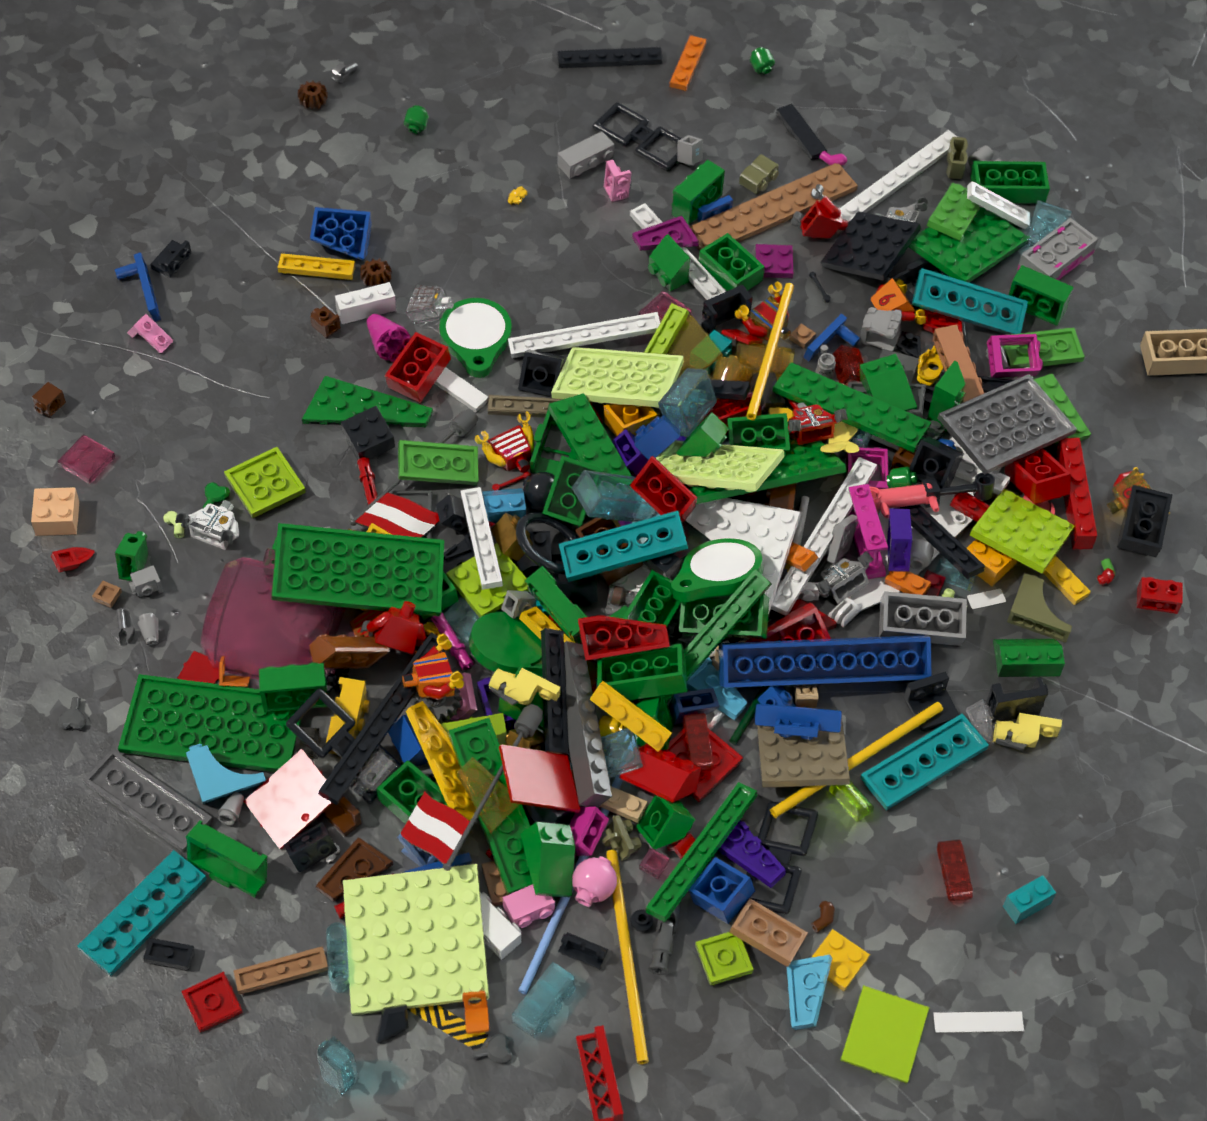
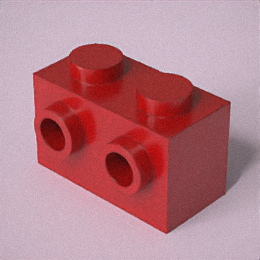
(1159, 595)

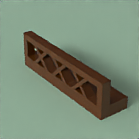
(343, 816)

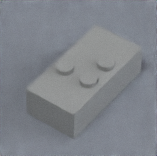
(923, 615)

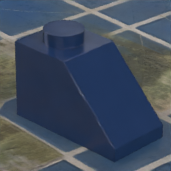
(692, 703)

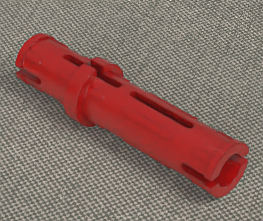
(368, 484)

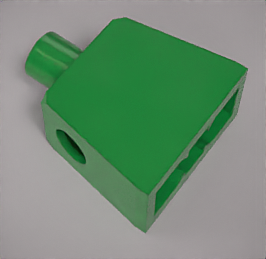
(132, 548)

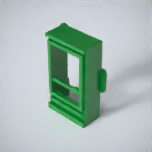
(541, 464)
(555, 603)
(226, 859)

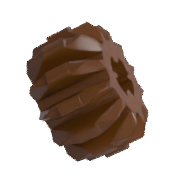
(312, 95)
(375, 272)

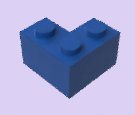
(656, 436)

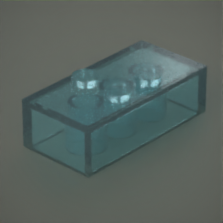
(611, 497)

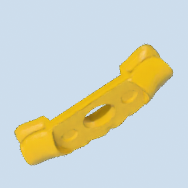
(925, 374)

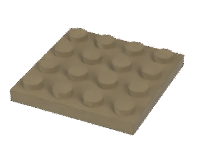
(802, 761)

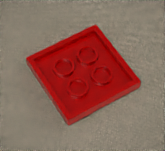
(724, 762)

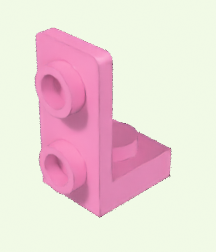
(151, 333)

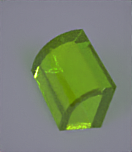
(852, 800)

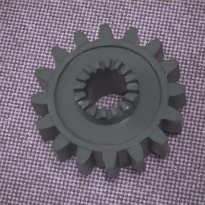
(445, 708)

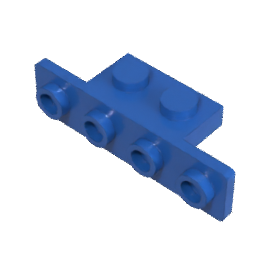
(797, 720)

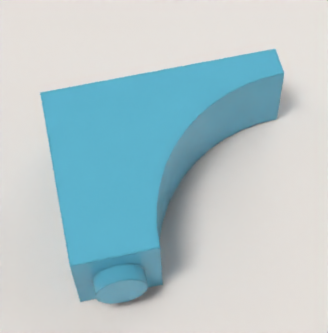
(215, 780)

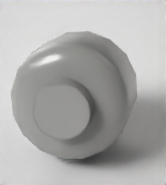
(921, 554)

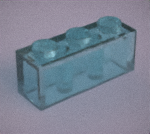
(544, 1000)
(337, 1065)

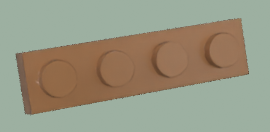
(280, 970)

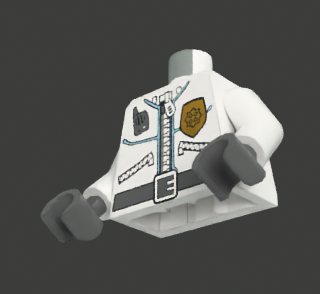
(212, 524)

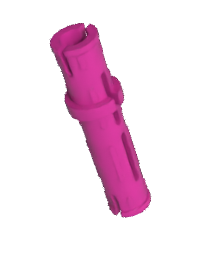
(458, 648)

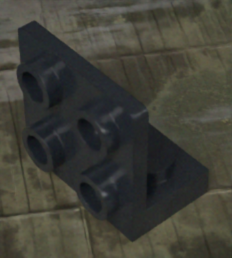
(925, 693)

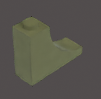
(1033, 613)

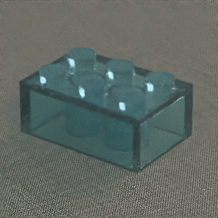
(688, 400)

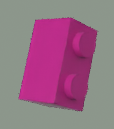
(587, 829)

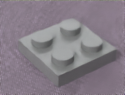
(842, 540)

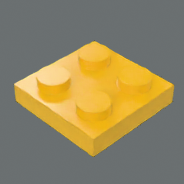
(846, 959)

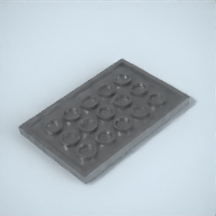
(1006, 424)

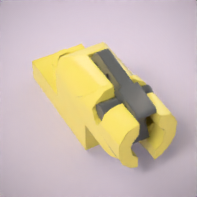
(522, 688)
(1025, 730)

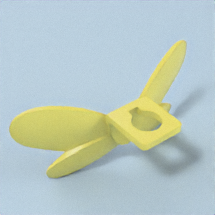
(840, 441)

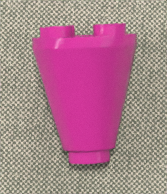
(387, 337)

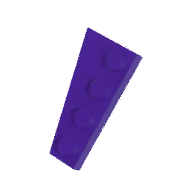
(750, 855)

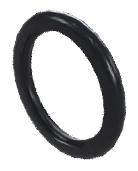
(529, 550)

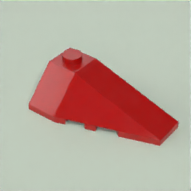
(800, 624)
(617, 636)

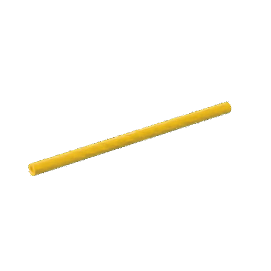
(770, 351)
(861, 756)
(628, 963)

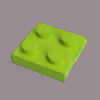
(723, 958)

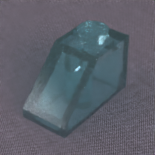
(953, 576)

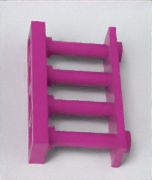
(869, 531)

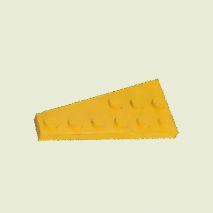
(441, 758)

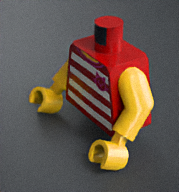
(511, 448)

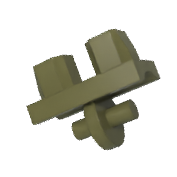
(618, 837)

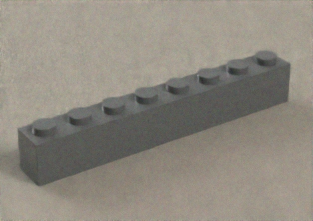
(584, 732)

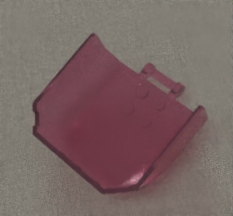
(258, 630)

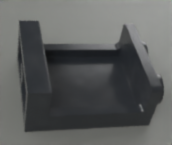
(723, 307)
(1009, 705)

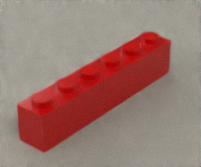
(1078, 502)

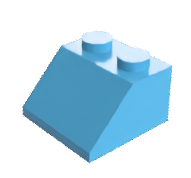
(504, 501)

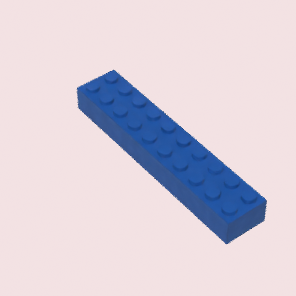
(824, 661)

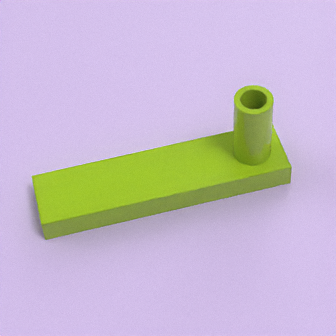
(667, 330)

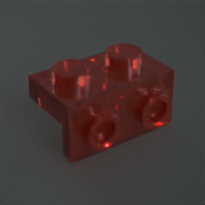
(847, 363)

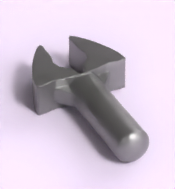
(341, 70)
(122, 628)

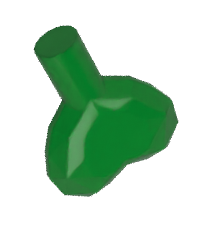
(215, 493)

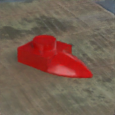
(71, 558)

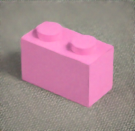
(525, 906)

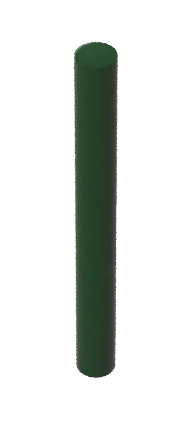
(747, 718)

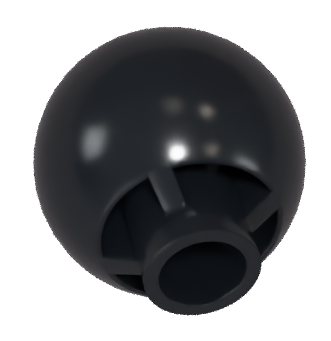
(537, 489)

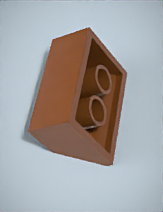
(346, 651)

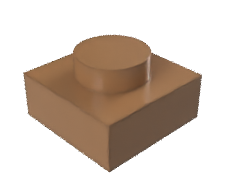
(802, 336)
(106, 594)

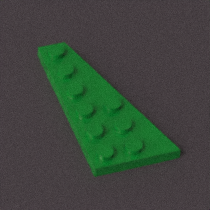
(340, 400)

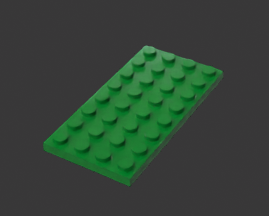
(798, 465)
(357, 569)
(177, 714)

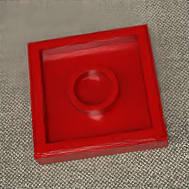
(212, 1002)

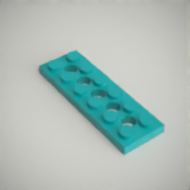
(959, 309)
(618, 557)
(924, 774)
(143, 927)

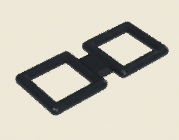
(640, 134)
(339, 741)
(783, 853)

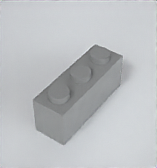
(586, 154)

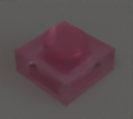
(654, 863)

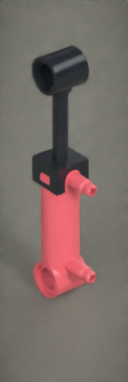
(929, 493)

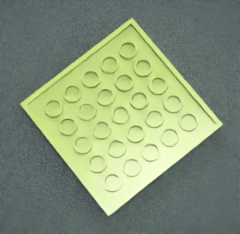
(415, 939)

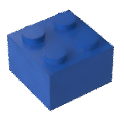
(721, 890)

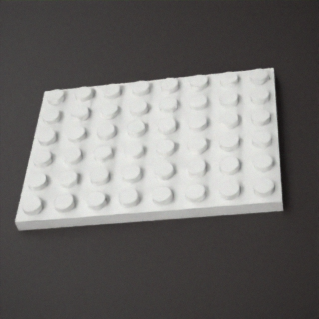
(762, 525)

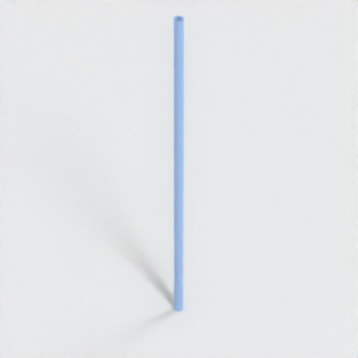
(545, 941)

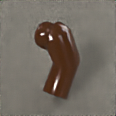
(827, 915)

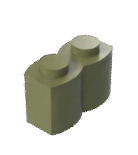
(957, 157)
(759, 174)

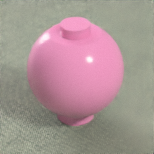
(594, 880)

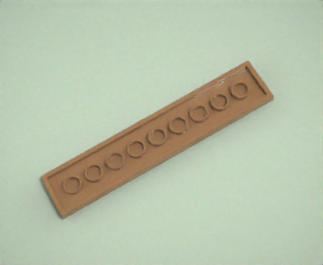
(774, 207)

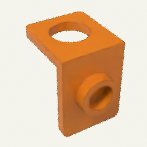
(225, 680)
(476, 1013)

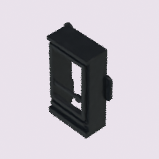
(912, 273)

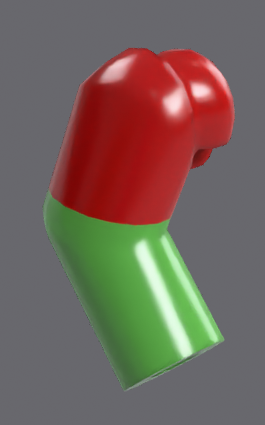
(1108, 574)

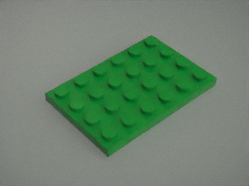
(981, 247)

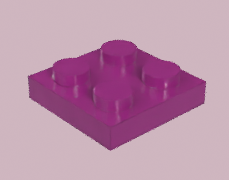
(776, 259)

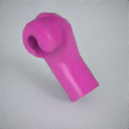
(831, 159)

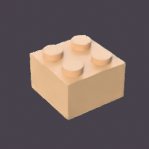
(55, 511)

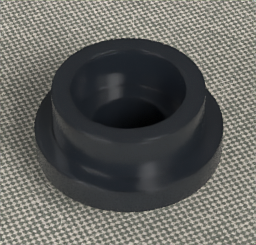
(641, 926)

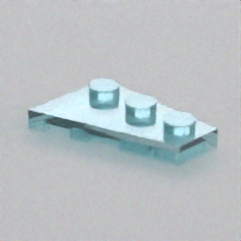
(1045, 220)

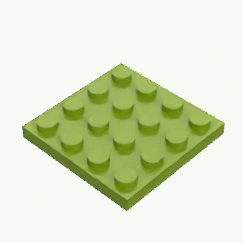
(1022, 530)

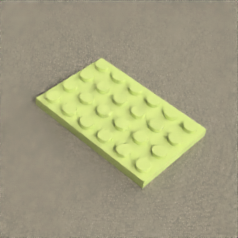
(617, 376)
(727, 468)

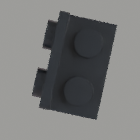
(171, 258)
(310, 847)

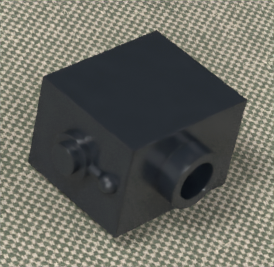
(452, 513)

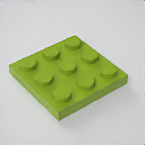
(264, 482)
(486, 601)

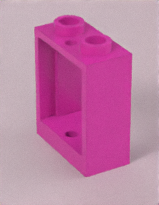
(995, 357)
(874, 455)

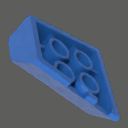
(342, 230)

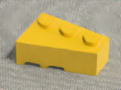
(352, 700)

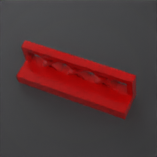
(607, 1071)

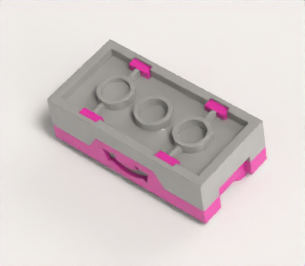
(1060, 250)

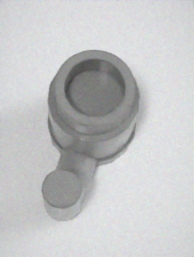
(982, 154)
(826, 363)

